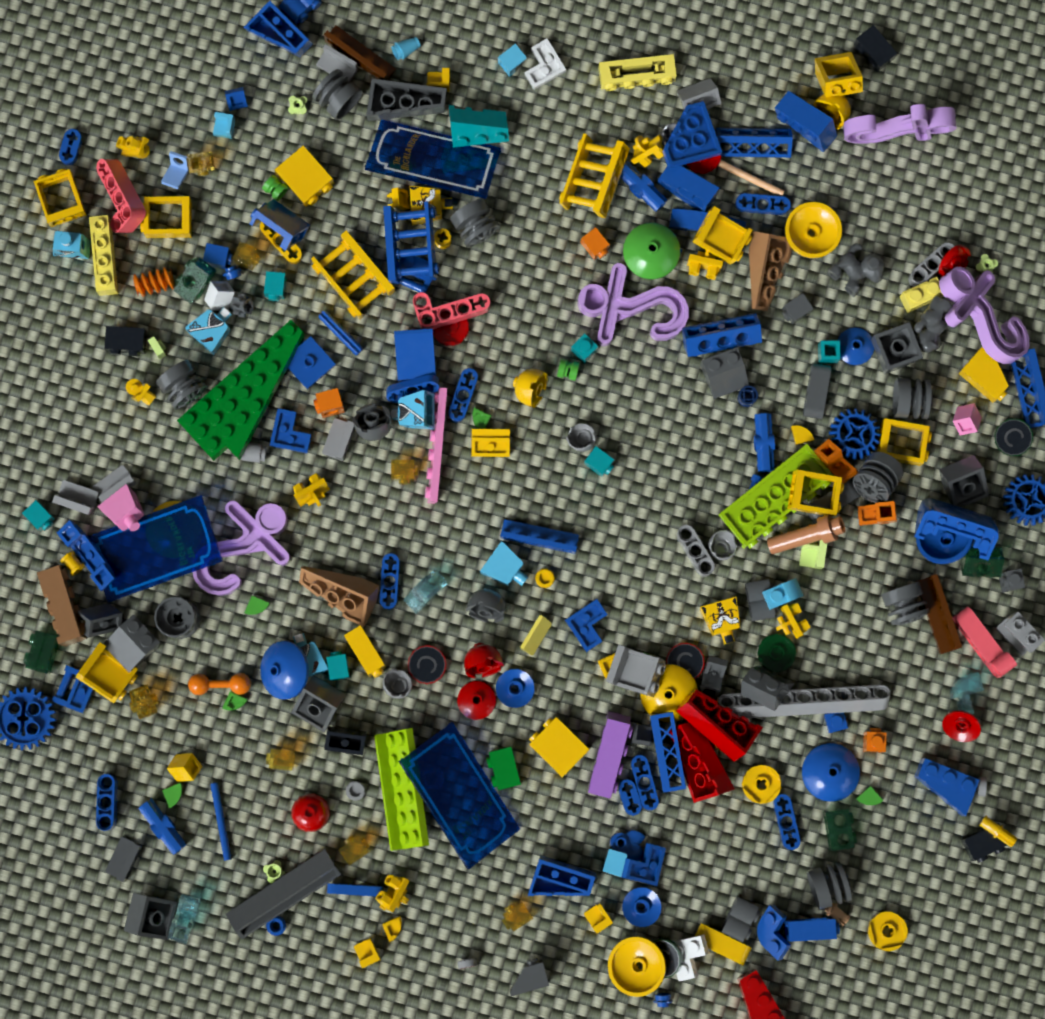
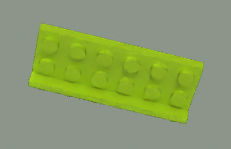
(768, 500)
(401, 800)

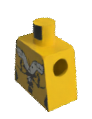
(419, 195)
(722, 618)

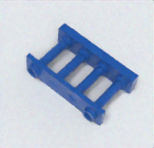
(393, 235)

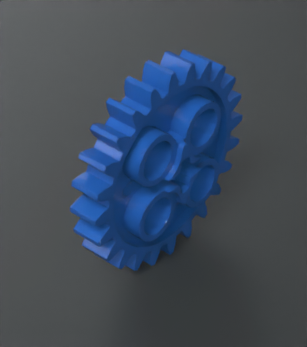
(42, 718)

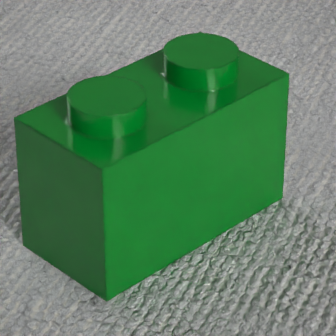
(504, 768)

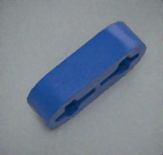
(66, 145)
(625, 799)

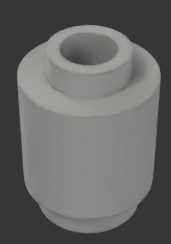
(255, 453)

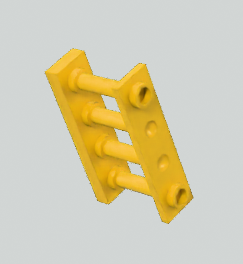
(606, 187)
(359, 258)

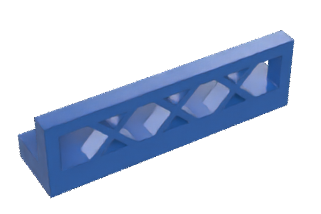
(756, 136)
(1037, 387)
(539, 536)
(658, 740)

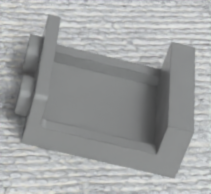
(1019, 633)
(636, 671)

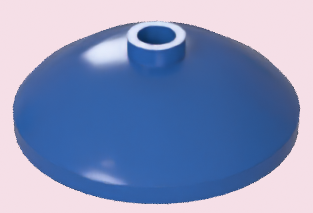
(938, 552)
(291, 670)
(817, 776)

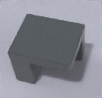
(641, 735)

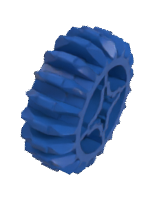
(859, 441)
(1021, 496)

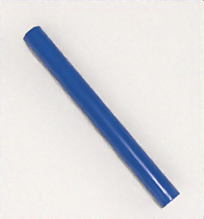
(220, 821)

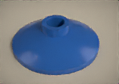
(854, 355)
(518, 678)
(649, 914)

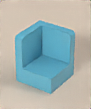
(511, 59)
(224, 125)
(614, 862)

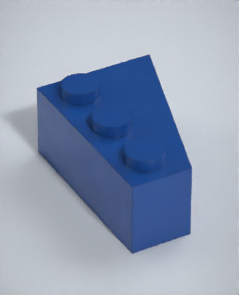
(278, 29)
(806, 120)
(689, 187)
(950, 785)
(560, 878)

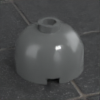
(372, 422)
(486, 605)

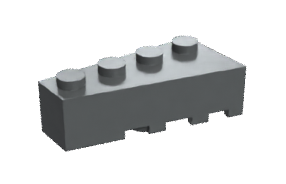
(401, 100)

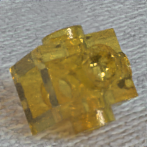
(143, 701)

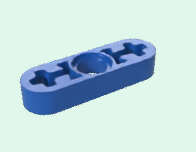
(776, 209)
(462, 380)
(396, 391)
(395, 587)
(652, 795)
(788, 806)
(348, 889)

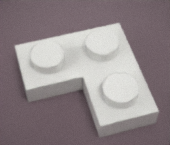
(548, 67)
(691, 948)

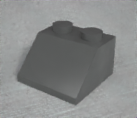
(896, 348)
(725, 373)
(964, 481)
(131, 643)
(765, 687)
(318, 703)
(150, 916)
(530, 978)

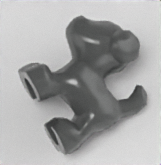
(870, 267)
(935, 324)

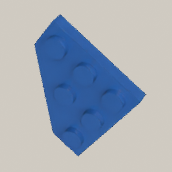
(692, 138)

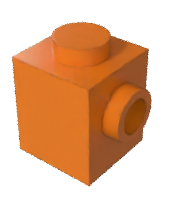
(595, 244)
(874, 741)

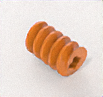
(154, 282)

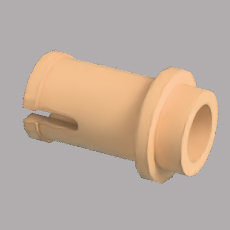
(837, 914)

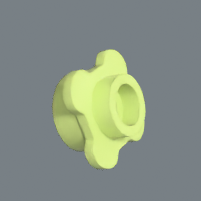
(301, 109)
(986, 260)
(268, 869)

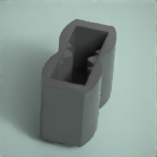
(756, 602)
(740, 919)

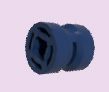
(747, 396)

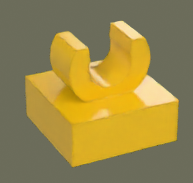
(400, 198)

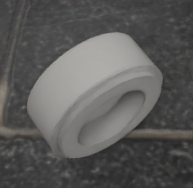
(982, 786)
(355, 790)
(467, 963)

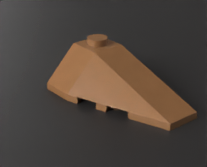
(766, 259)
(347, 593)

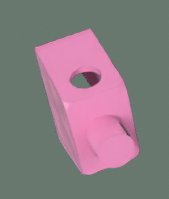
(123, 509)

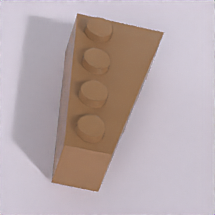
(61, 605)

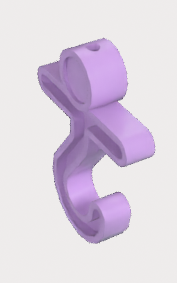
(920, 121)
(969, 297)
(614, 307)
(256, 537)

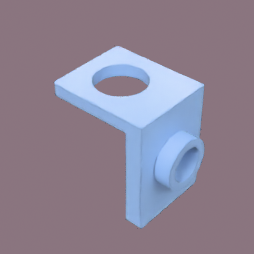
(176, 172)

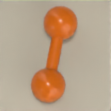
(200, 684)

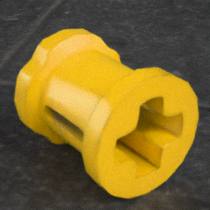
(439, 234)
(72, 563)

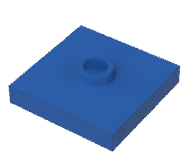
(310, 363)

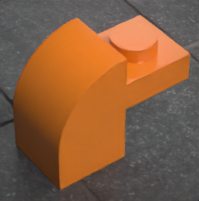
(833, 459)
(878, 513)

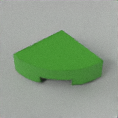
(480, 418)
(256, 606)
(234, 701)
(173, 794)
(869, 797)

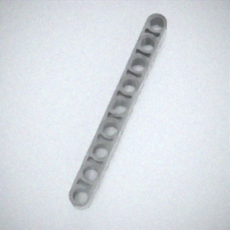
(813, 701)

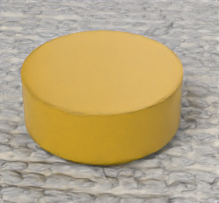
(544, 578)

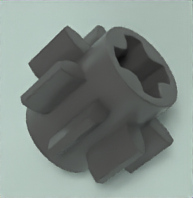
(242, 305)

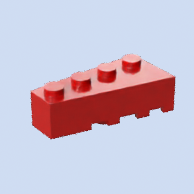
(719, 724)
(700, 764)
(757, 997)

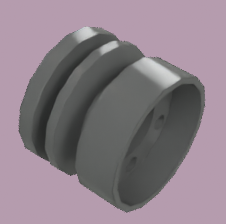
(337, 94)
(473, 220)
(181, 384)
(913, 398)
(878, 477)
(905, 603)
(166, 617)
(829, 885)

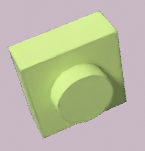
(158, 347)

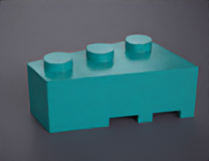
(477, 127)

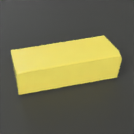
(536, 635)

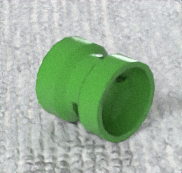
(275, 188)
(563, 369)

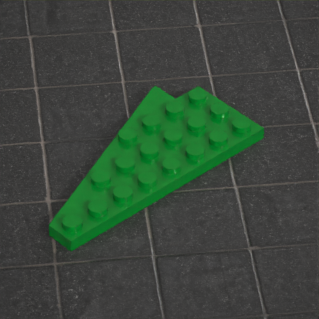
(237, 404)

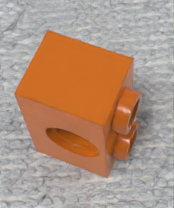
(329, 403)

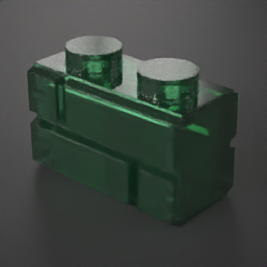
(42, 652)

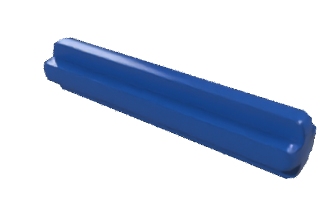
(340, 332)

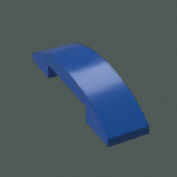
(692, 220)
(88, 553)

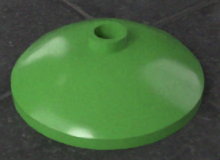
(649, 263)

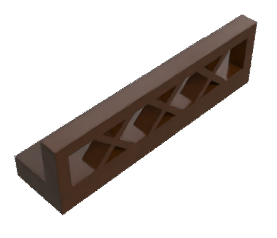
(359, 53)
(940, 616)

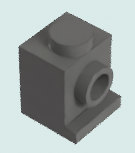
(1012, 580)

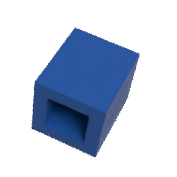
(217, 256)

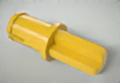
(998, 831)

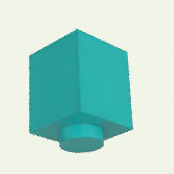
(275, 285)
(584, 348)
(828, 352)
(599, 462)
(38, 516)
(338, 666)

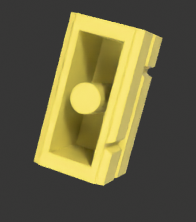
(921, 295)

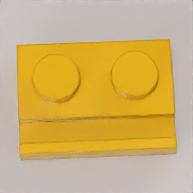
(490, 443)

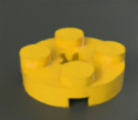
(772, 784)
(896, 937)

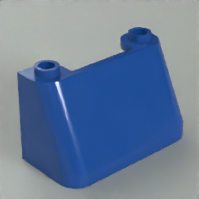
(941, 515)

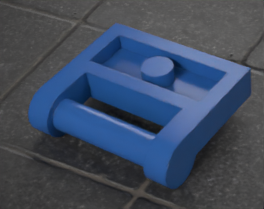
(414, 261)
(79, 695)

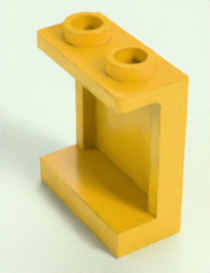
(305, 176)
(722, 236)
(106, 674)
(558, 746)

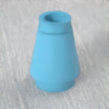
(404, 48)

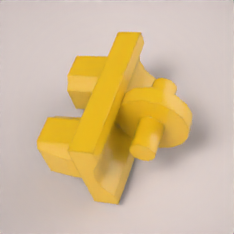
(133, 146)
(645, 147)
(704, 261)
(140, 391)
(312, 493)
(789, 613)
(395, 894)

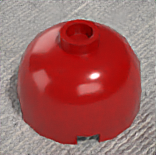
(482, 660)
(310, 812)

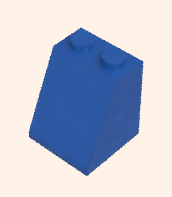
(414, 353)

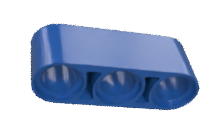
(111, 811)

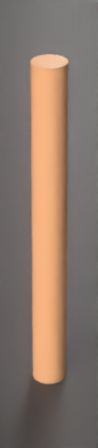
(751, 178)

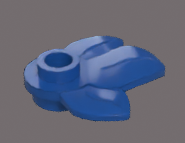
(630, 844)

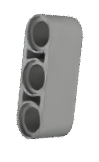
(923, 268)
(694, 540)

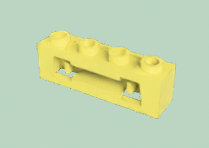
(664, 72)
(103, 255)

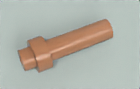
(825, 529)

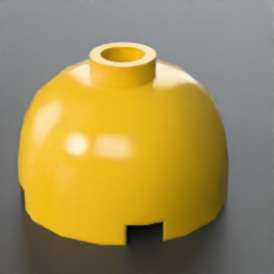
(835, 107)
(529, 386)

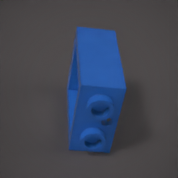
(811, 929)

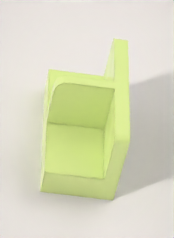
(813, 555)

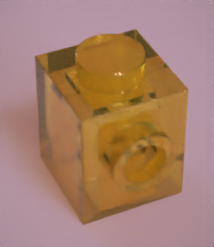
(201, 163)
(246, 256)
(404, 471)
(281, 759)
(354, 849)
(516, 916)

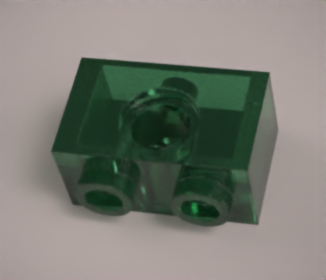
(202, 272)
(972, 565)

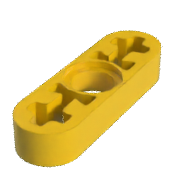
(286, 254)

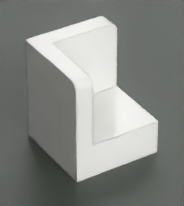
(219, 295)

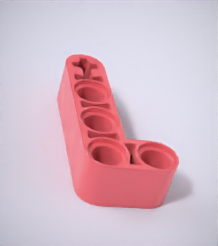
(123, 194)
(452, 308)
(983, 643)

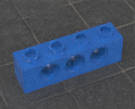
(722, 335)

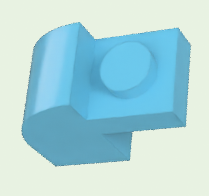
(782, 594)

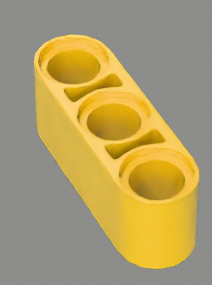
(724, 944)

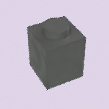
(797, 309)

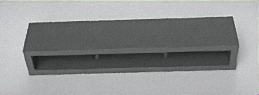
(283, 894)

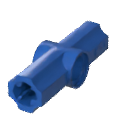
(642, 187)
(764, 442)
(162, 826)

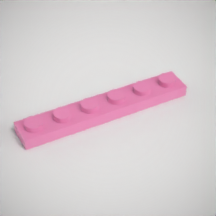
(435, 453)

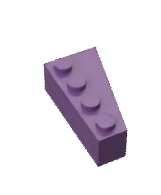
(610, 755)

